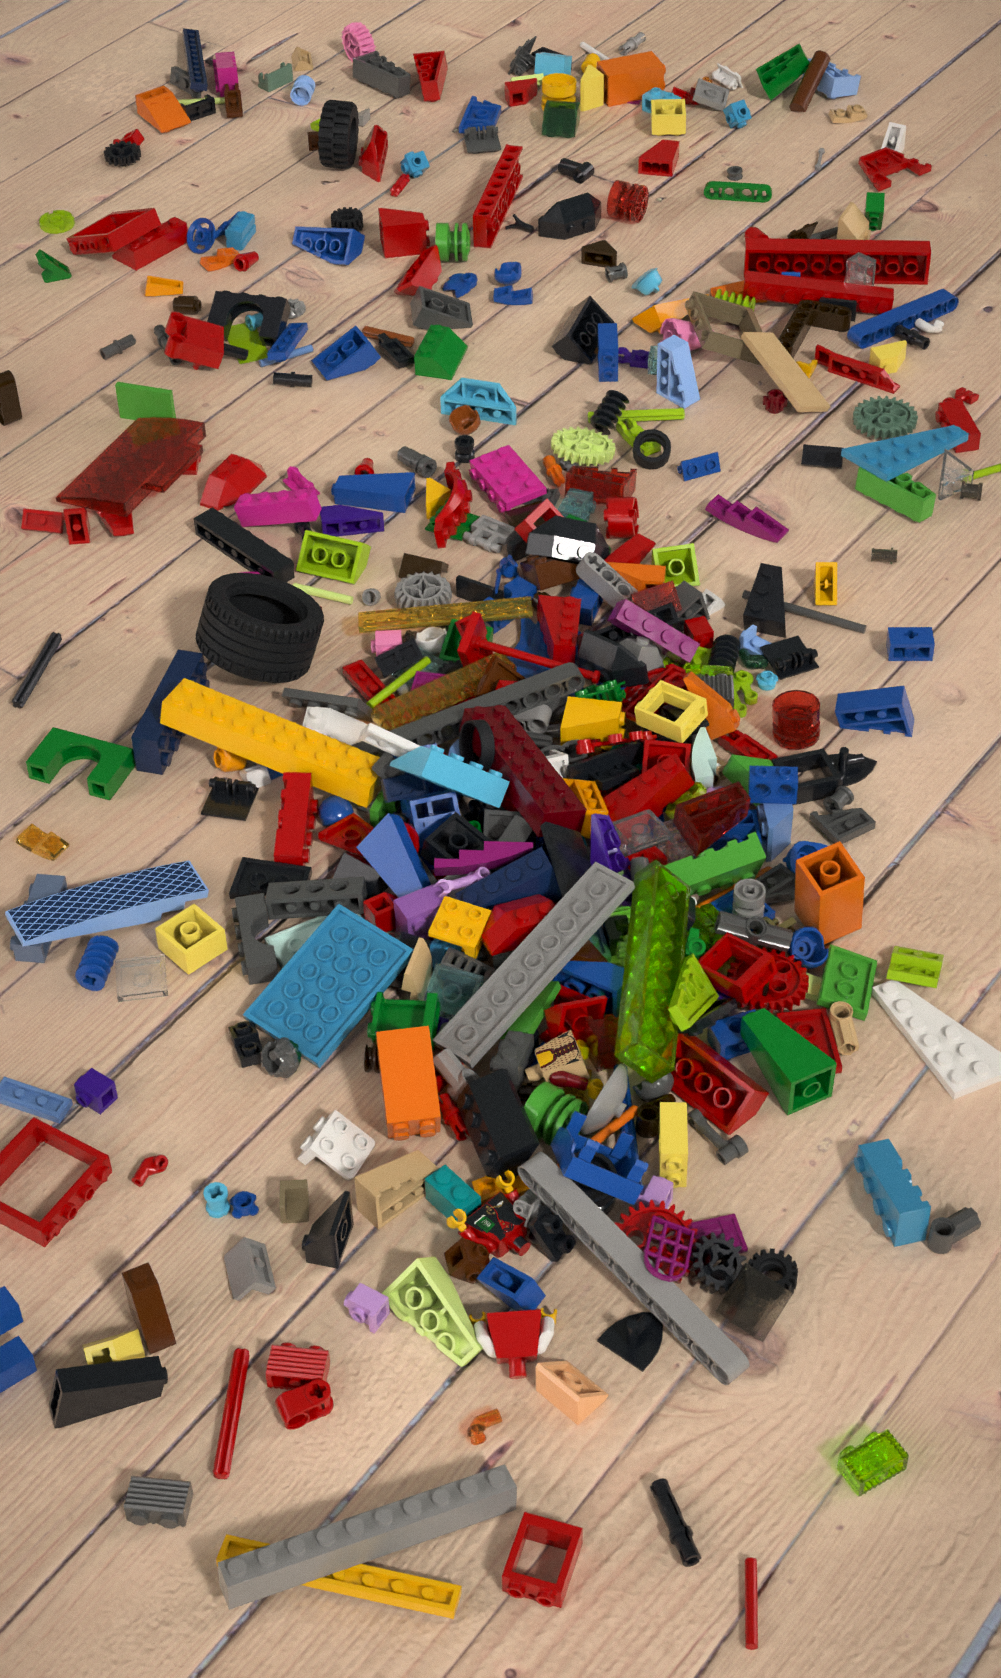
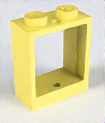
(682, 728)
(673, 1142)

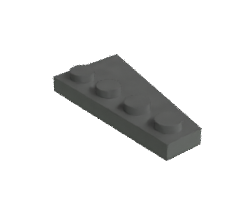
(347, 705)

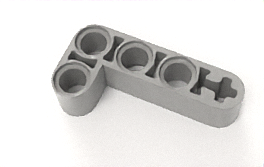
(604, 579)

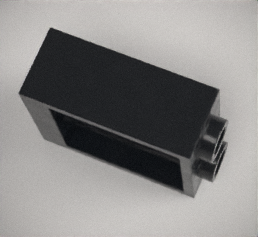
(811, 760)

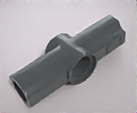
(767, 934)

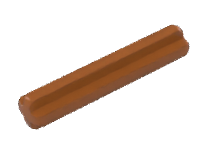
(371, 332)

